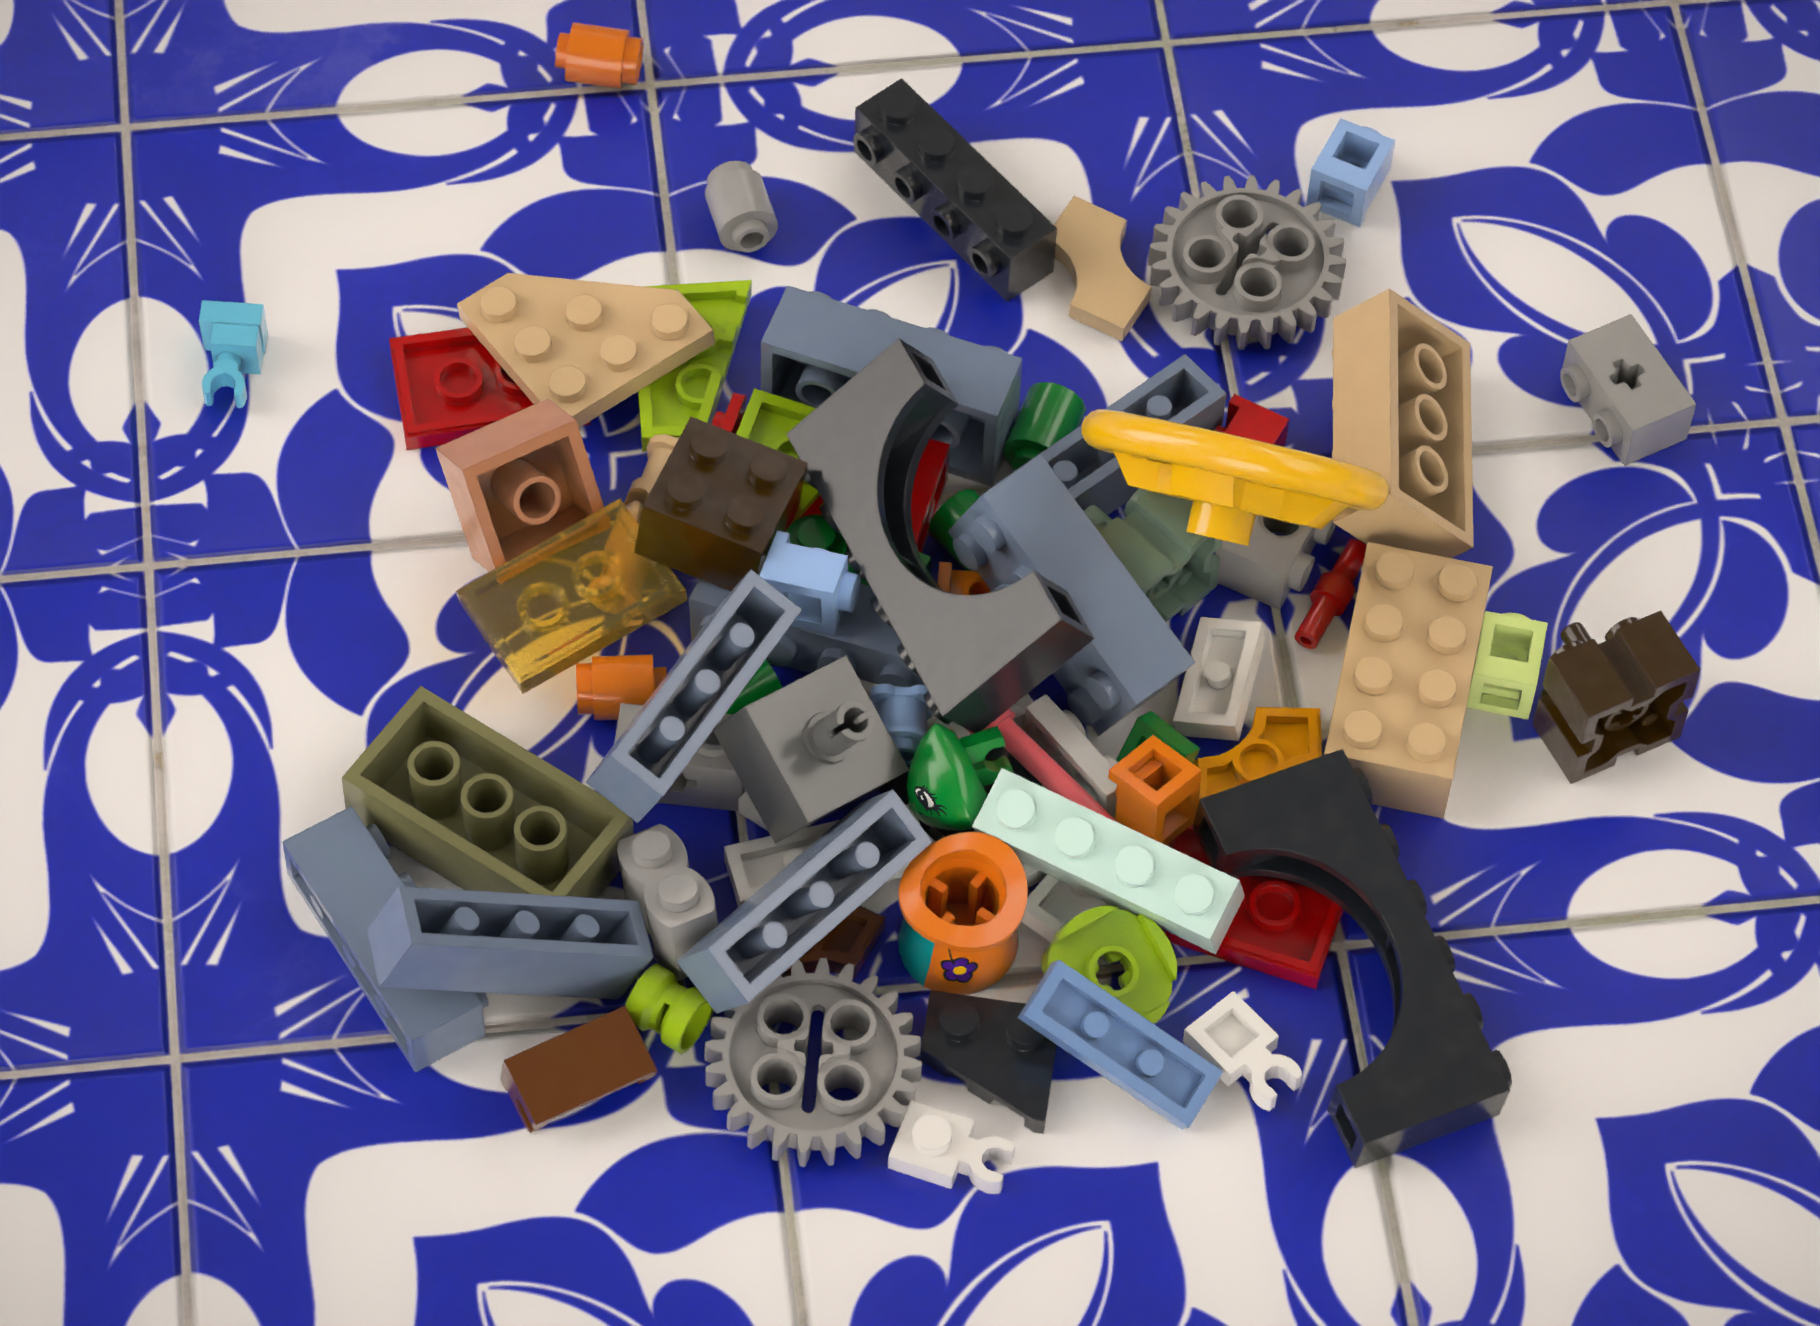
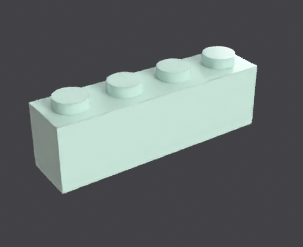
(1111, 861)

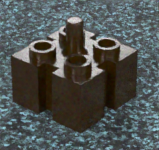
(1614, 694)

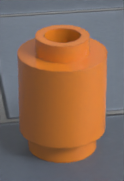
(599, 55)
(615, 681)

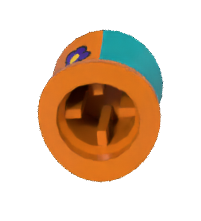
(961, 912)

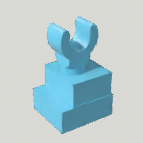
(237, 343)

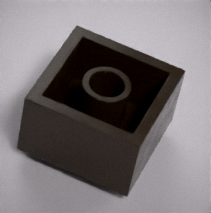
(719, 505)

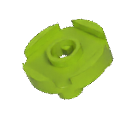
(1121, 937)

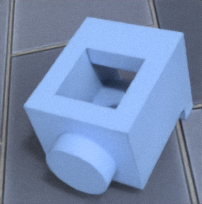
(1350, 171)
(813, 581)

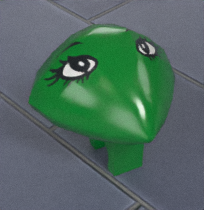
(950, 776)

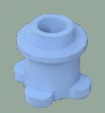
(903, 715)

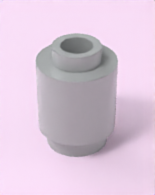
(740, 207)

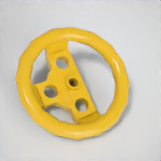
(1231, 475)

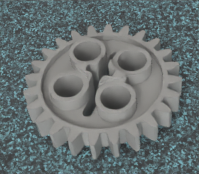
(1293, 273)
(875, 1066)

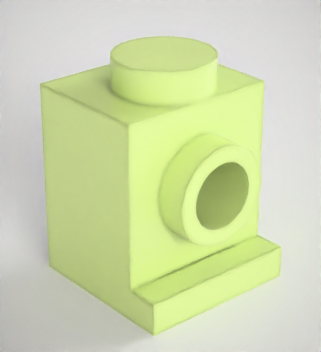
(1507, 664)

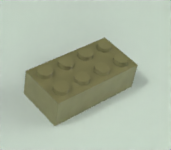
(483, 806)

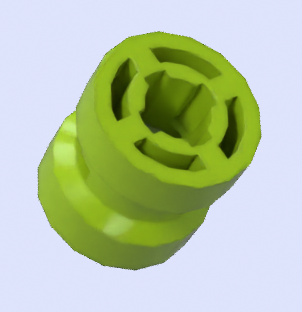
(668, 1008)

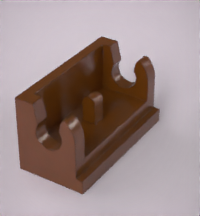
(576, 1068)

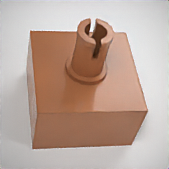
(519, 482)

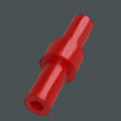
(1331, 594)

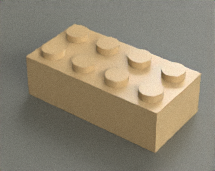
(1407, 415)
(1409, 674)

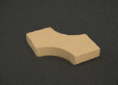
(1105, 288)

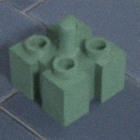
(1159, 554)

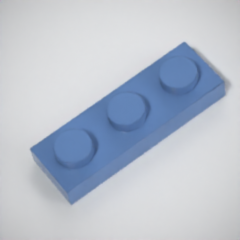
(1120, 1044)

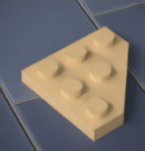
(583, 339)

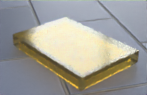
(569, 597)

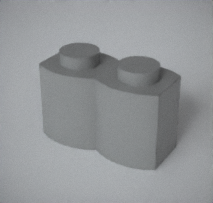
(672, 896)

